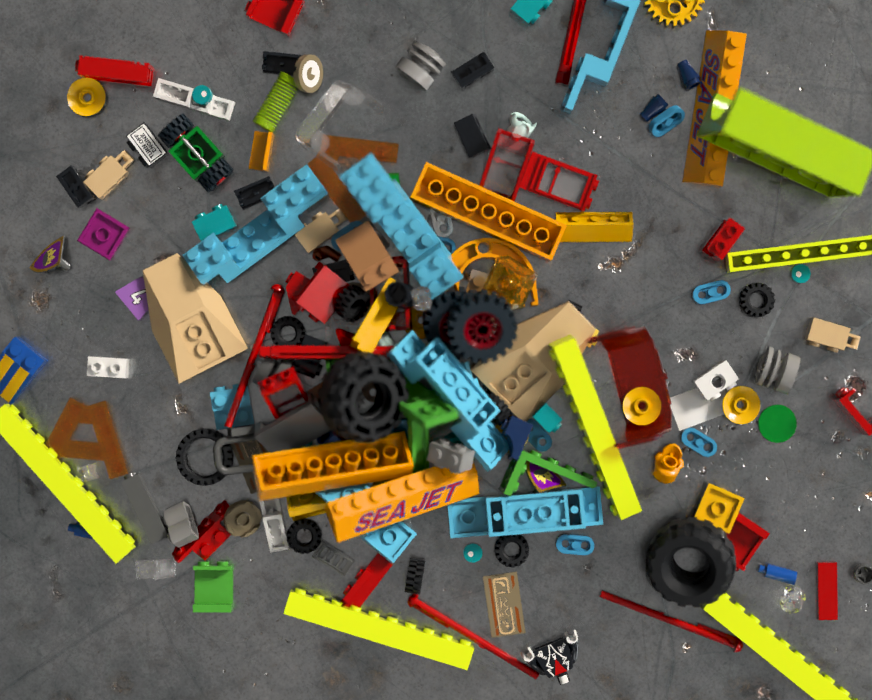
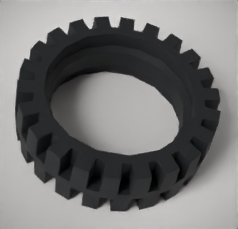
(182, 463)

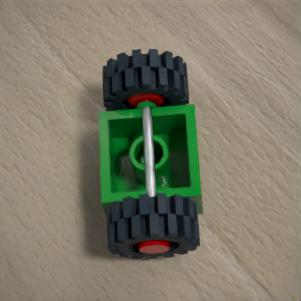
(195, 152)

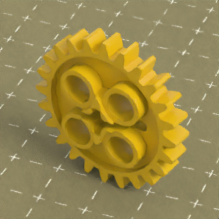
(662, 9)

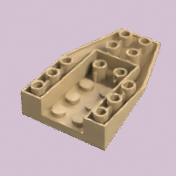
(189, 319)
(527, 373)

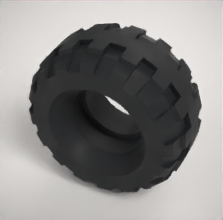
(341, 392)
(685, 586)

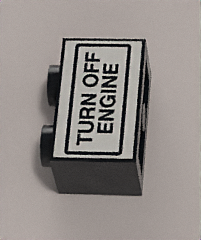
(147, 145)

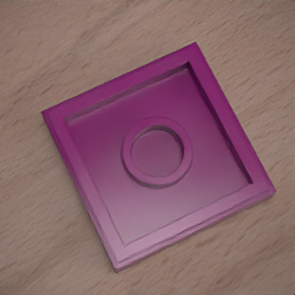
(103, 234)

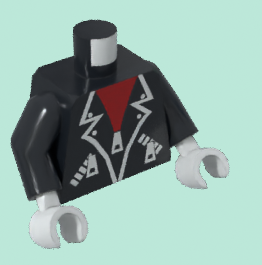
(554, 657)

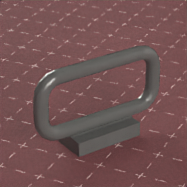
(235, 435)

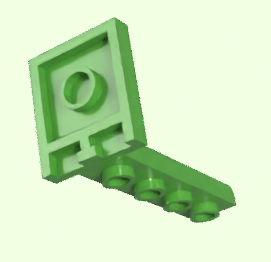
(421, 416)
(515, 469)

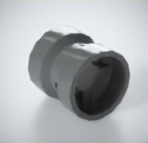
(865, 575)

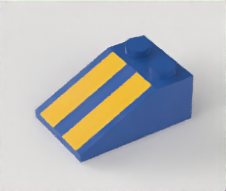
(18, 368)

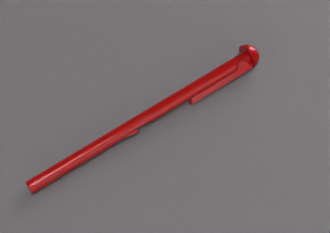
(265, 326)
(447, 622)
(700, 629)

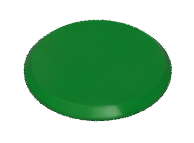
(777, 423)

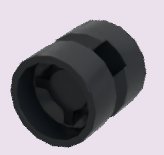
(399, 295)

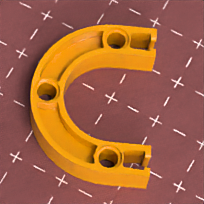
(469, 253)

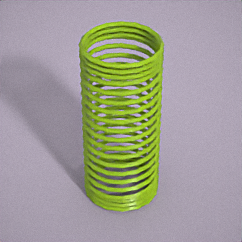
(260, 120)

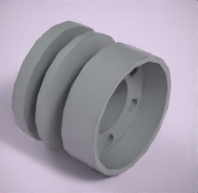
(420, 65)
(772, 369)

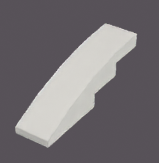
(182, 96)
(274, 524)

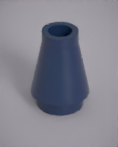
(688, 75)
(654, 107)

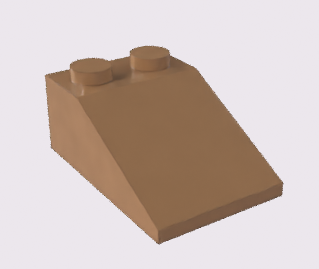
(367, 255)

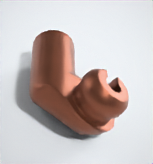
(325, 252)

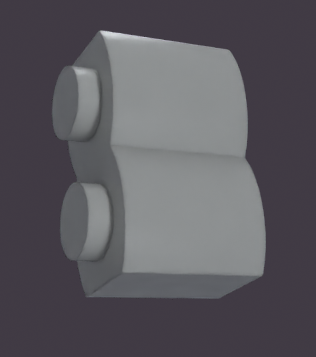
(180, 524)

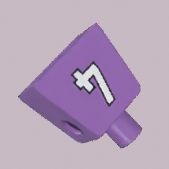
(135, 297)

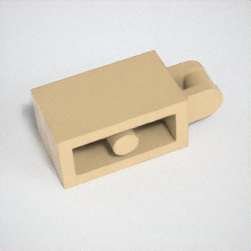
(108, 174)
(319, 230)
(830, 335)

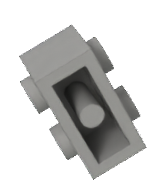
(450, 455)

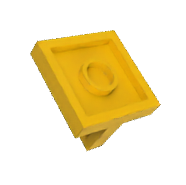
(305, 505)
(719, 507)

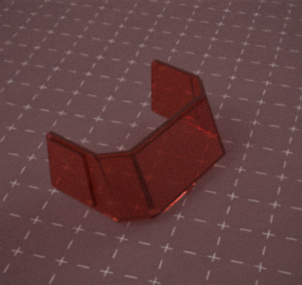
(636, 365)

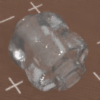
(792, 599)

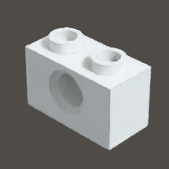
(108, 367)
(704, 382)

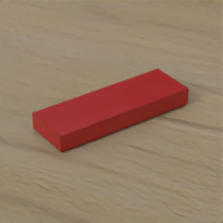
(827, 591)

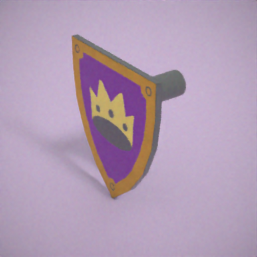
(51, 258)
(542, 478)

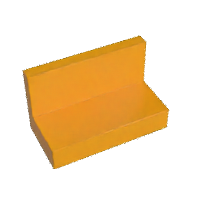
(261, 151)

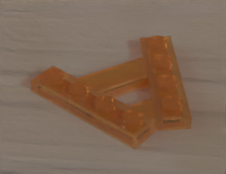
(352, 149)
(108, 445)

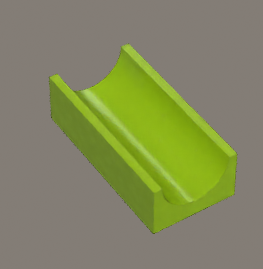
(787, 144)

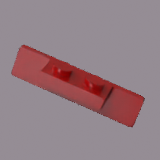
(211, 535)
(366, 581)

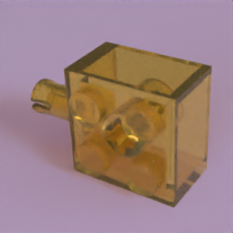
(510, 280)

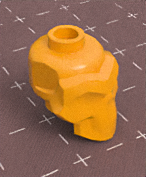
(668, 464)

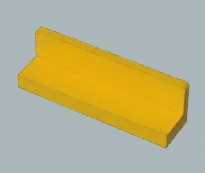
(596, 226)
(374, 323)

